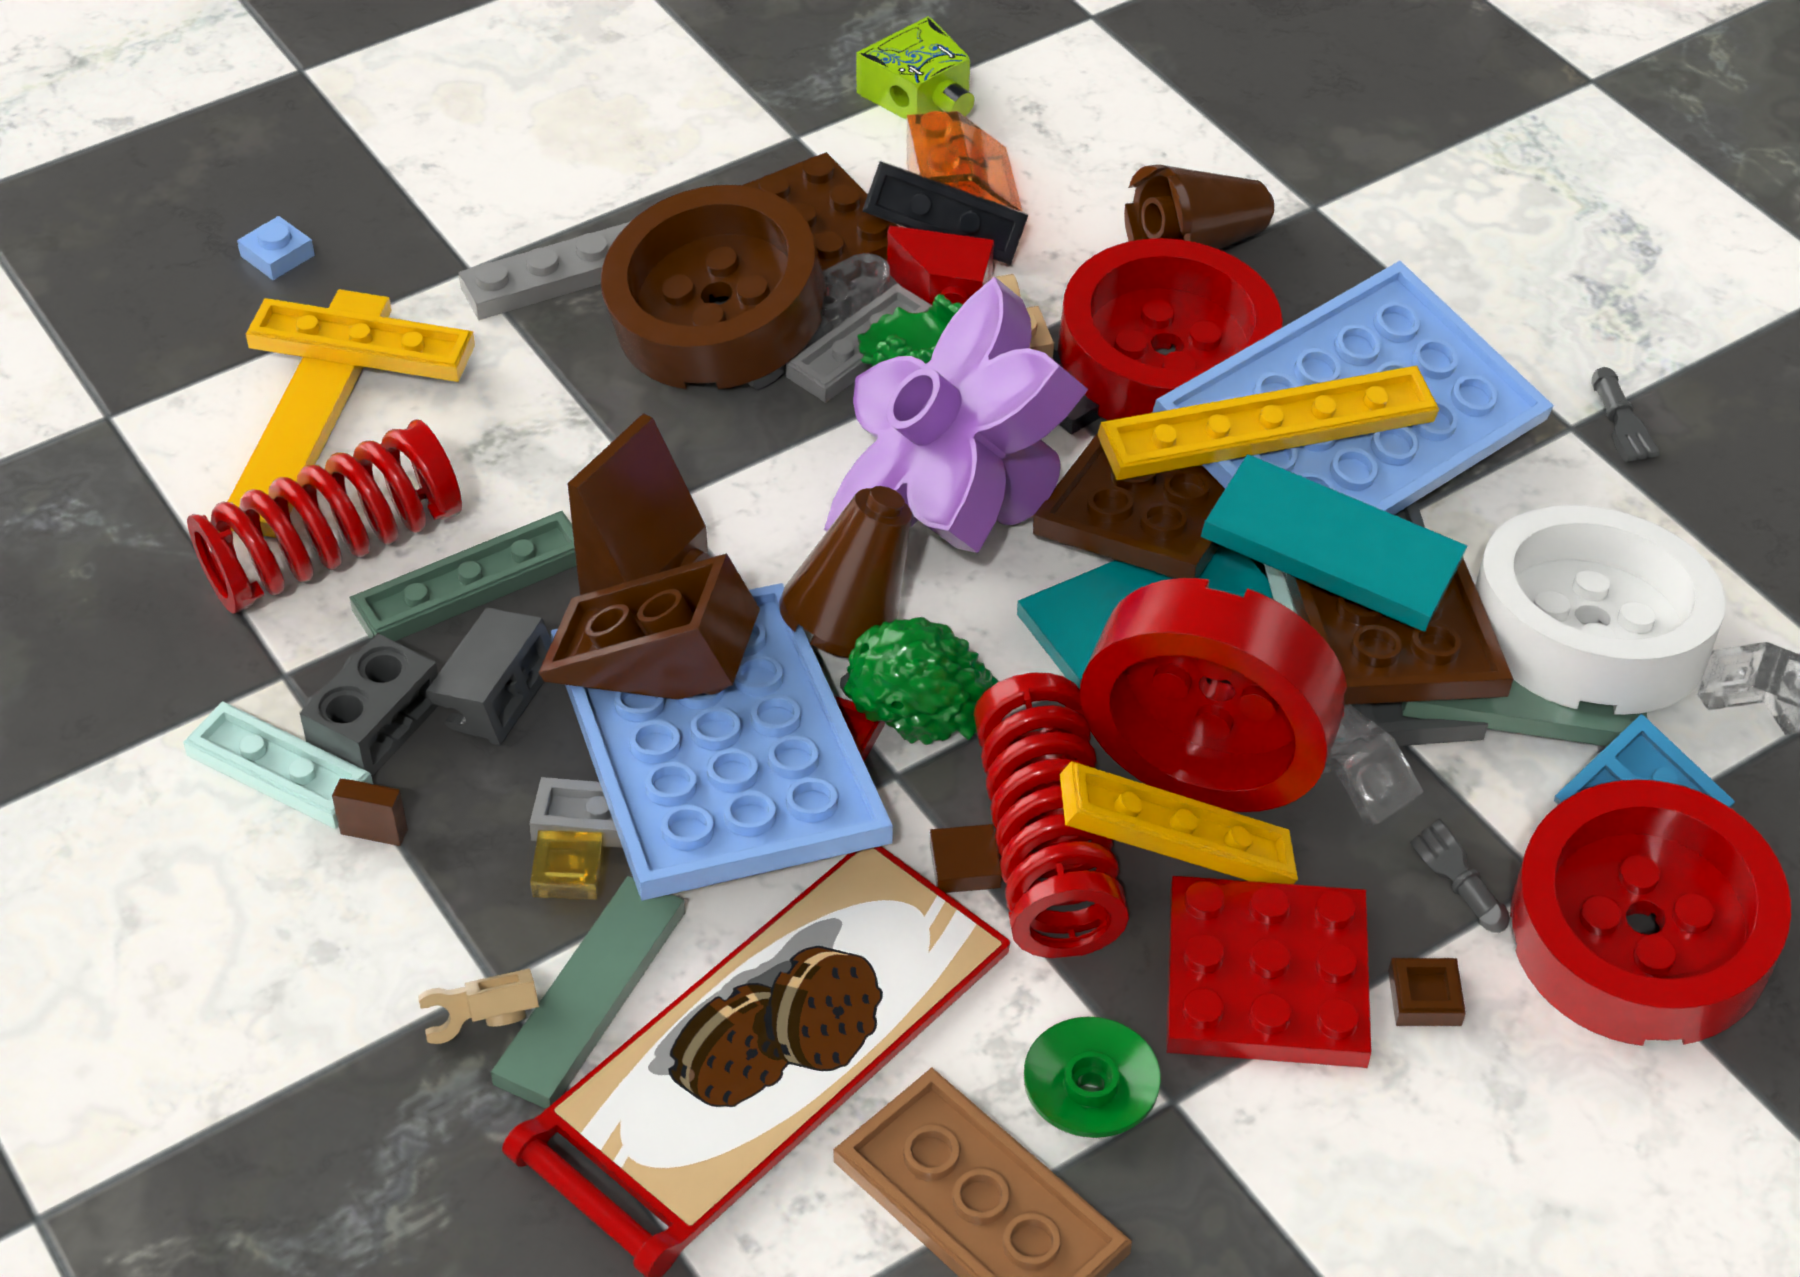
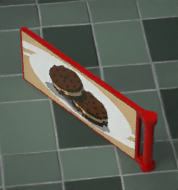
(760, 1051)

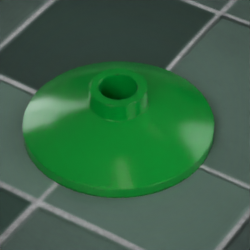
(1094, 1054)

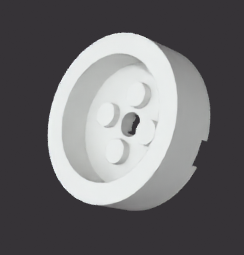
(1591, 566)

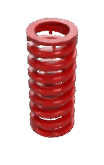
(436, 484)
(1063, 850)

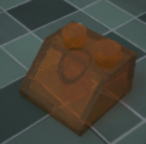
(960, 155)

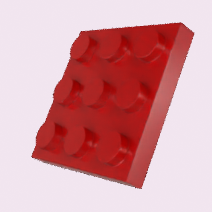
(1268, 972)

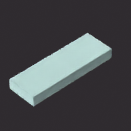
(272, 761)

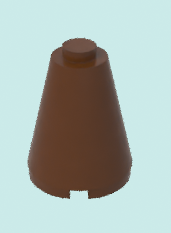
(1196, 206)
(852, 572)

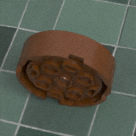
(718, 244)

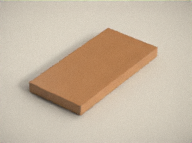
(975, 1190)

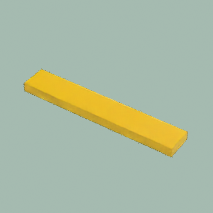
(306, 411)
(1266, 422)

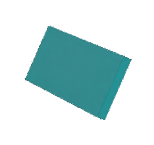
(1334, 542)
(1074, 612)

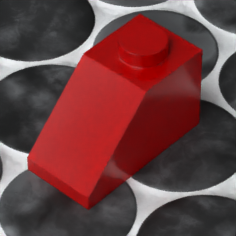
(939, 263)

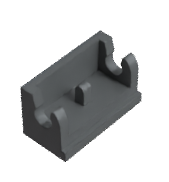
(492, 674)

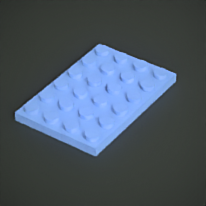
(1369, 330)
(735, 775)

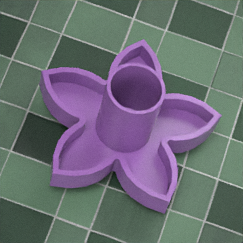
(966, 425)

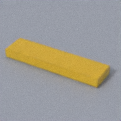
(361, 339)
(1176, 826)

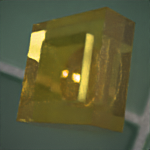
(567, 864)

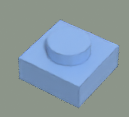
(275, 247)

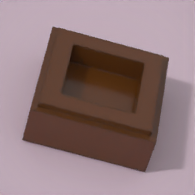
(370, 811)
(965, 858)
(1426, 992)

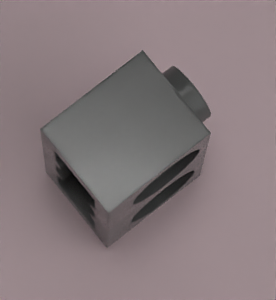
(371, 704)

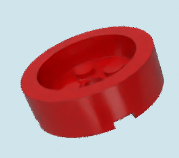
(1146, 300)
(1214, 741)
(1645, 853)

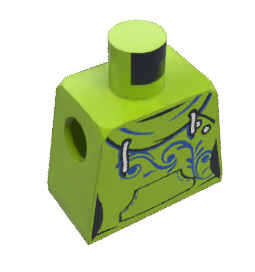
(915, 72)

